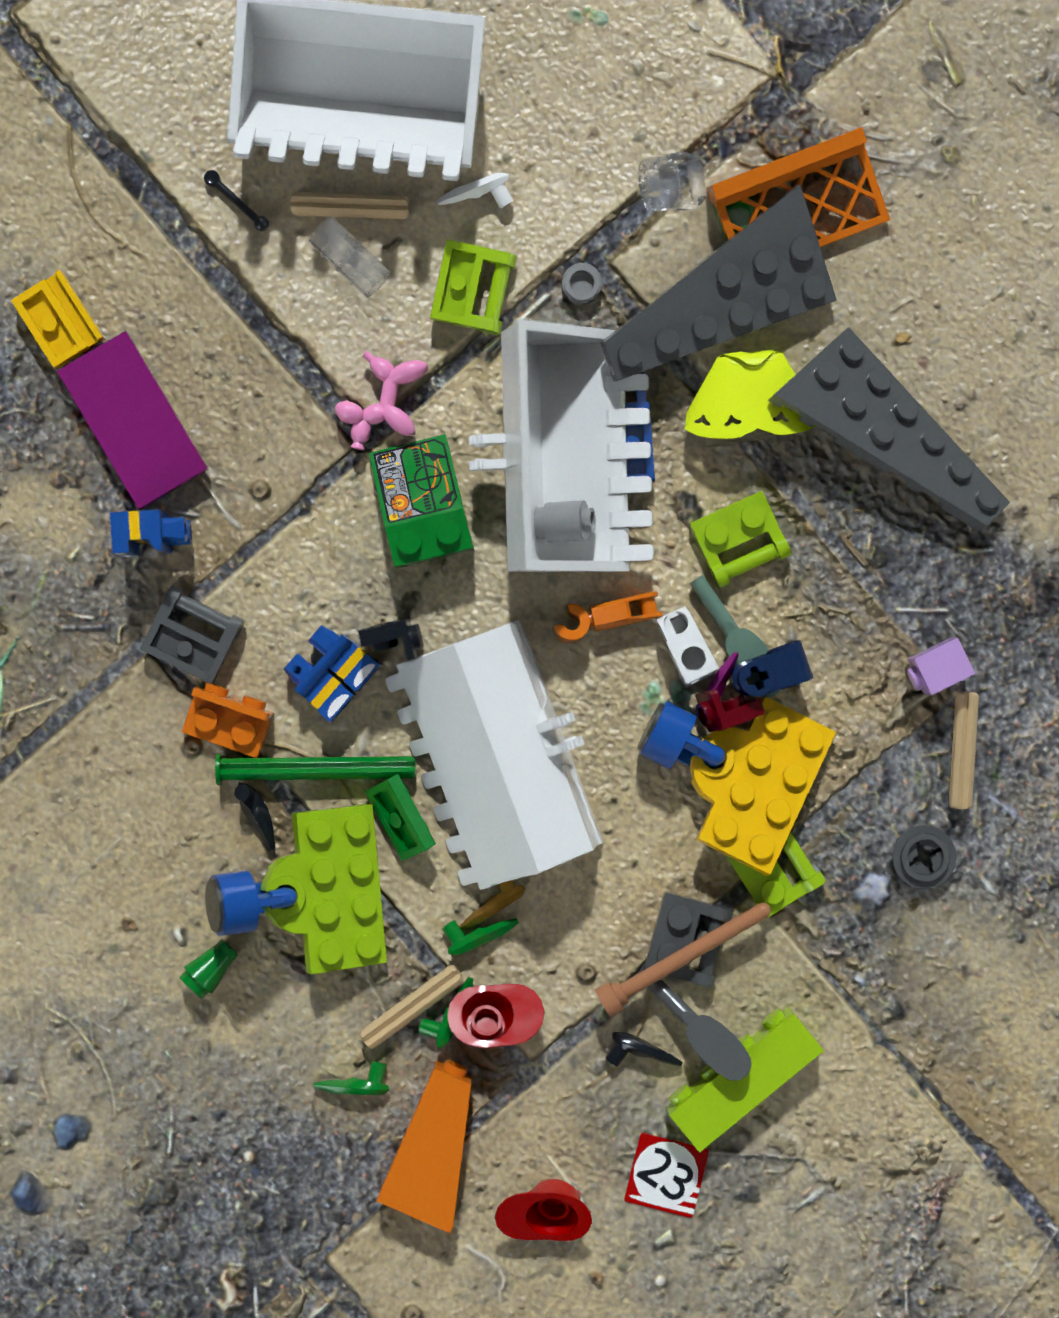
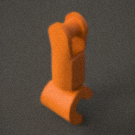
(607, 616)

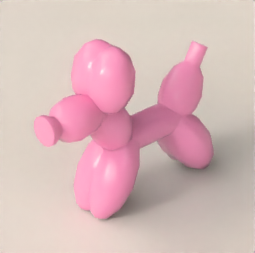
(384, 410)

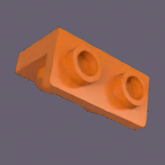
(228, 721)

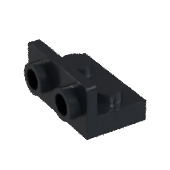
(385, 637)

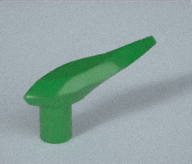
(477, 938)
(441, 1031)
(356, 1086)

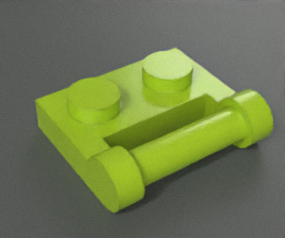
(459, 286)
(733, 527)
(776, 888)

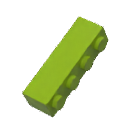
(718, 1103)

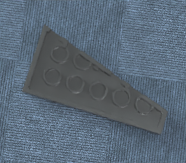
(744, 285)
(883, 424)

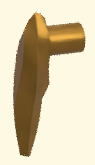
(508, 895)

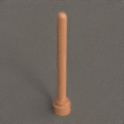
(616, 995)

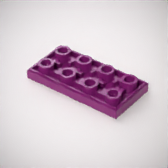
(133, 420)

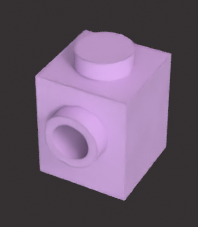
(939, 667)

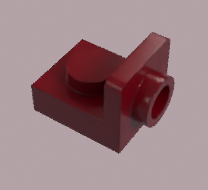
(725, 714)

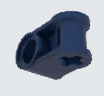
(777, 668)

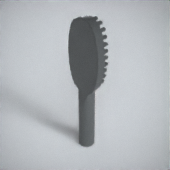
(707, 1036)

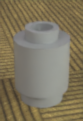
(564, 521)

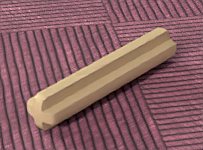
(349, 205)
(963, 750)
(411, 1006)

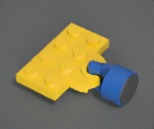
(748, 776)

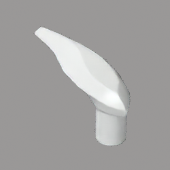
(475, 189)

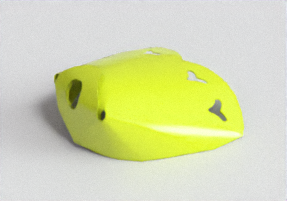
(741, 387)

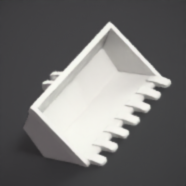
(497, 756)

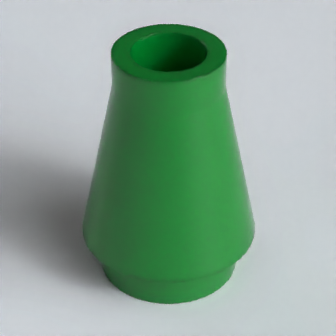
(208, 969)

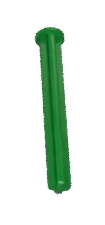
(313, 768)

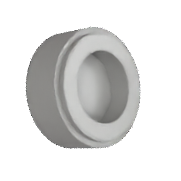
(581, 283)

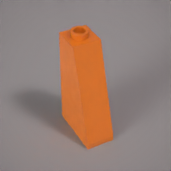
(429, 1157)

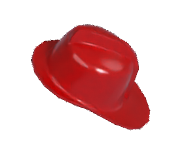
(495, 1015)
(545, 1213)

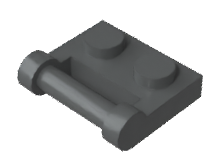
(185, 646)
(677, 928)

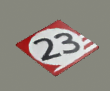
(666, 1175)

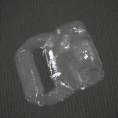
(661, 183)

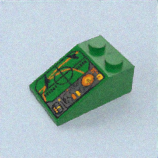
(420, 501)

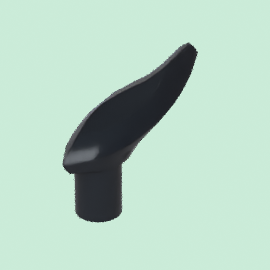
(256, 813)
(630, 1043)

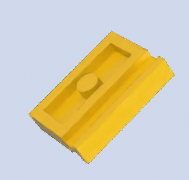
(57, 319)

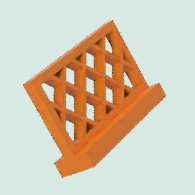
(798, 166)

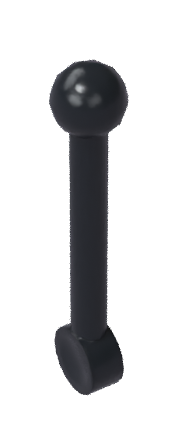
(213, 180)

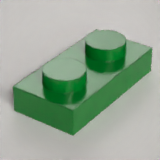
(400, 817)

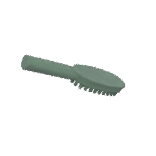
(738, 639)

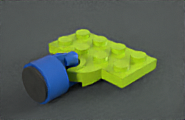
(319, 891)

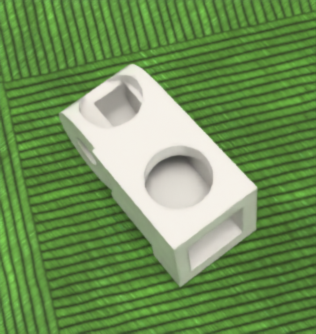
(687, 646)

